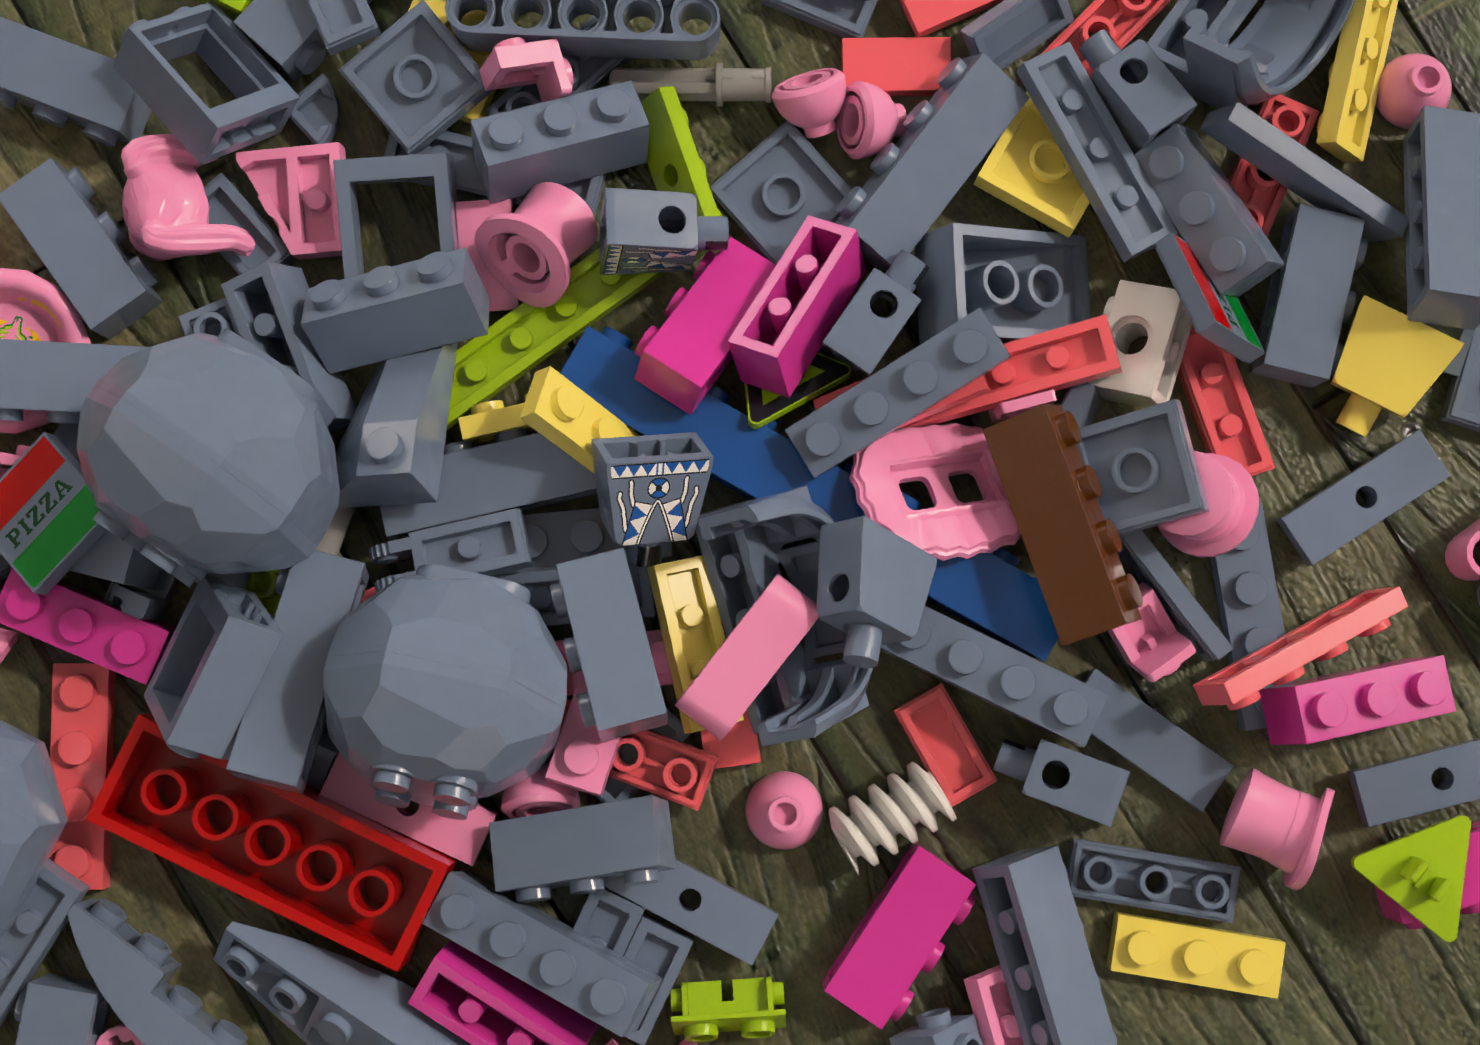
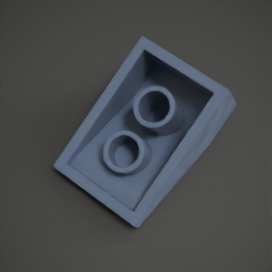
(1016, 277)

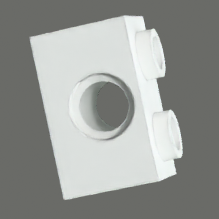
(1152, 372)

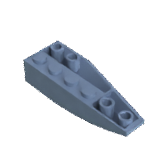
(324, 993)

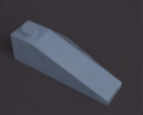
(398, 432)

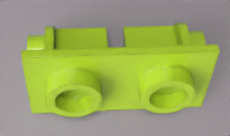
(707, 1014)

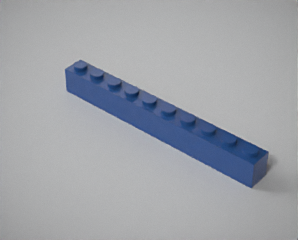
(761, 462)

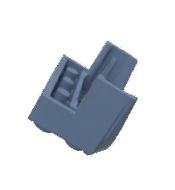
(1262, 62)
(741, 559)

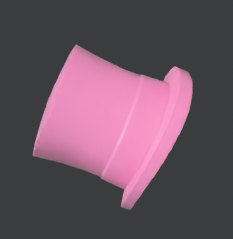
(537, 243)
(1232, 507)
(1277, 825)

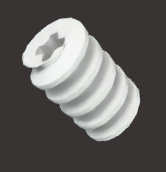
(889, 815)

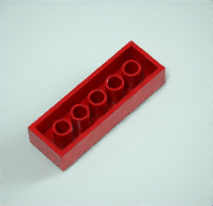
(274, 846)

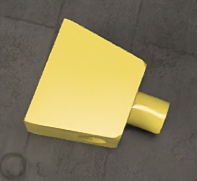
(1388, 364)

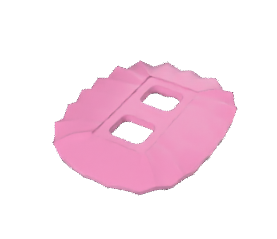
(931, 456)

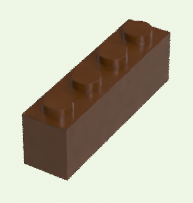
(1063, 523)

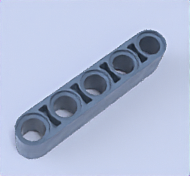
(605, 39)

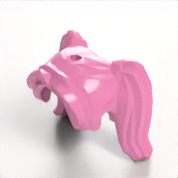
(168, 203)

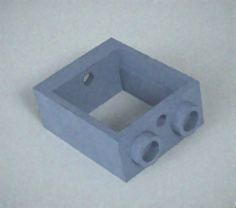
(261, 93)
(390, 170)
(211, 668)

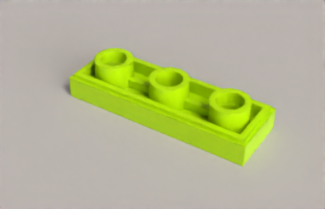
(673, 154)

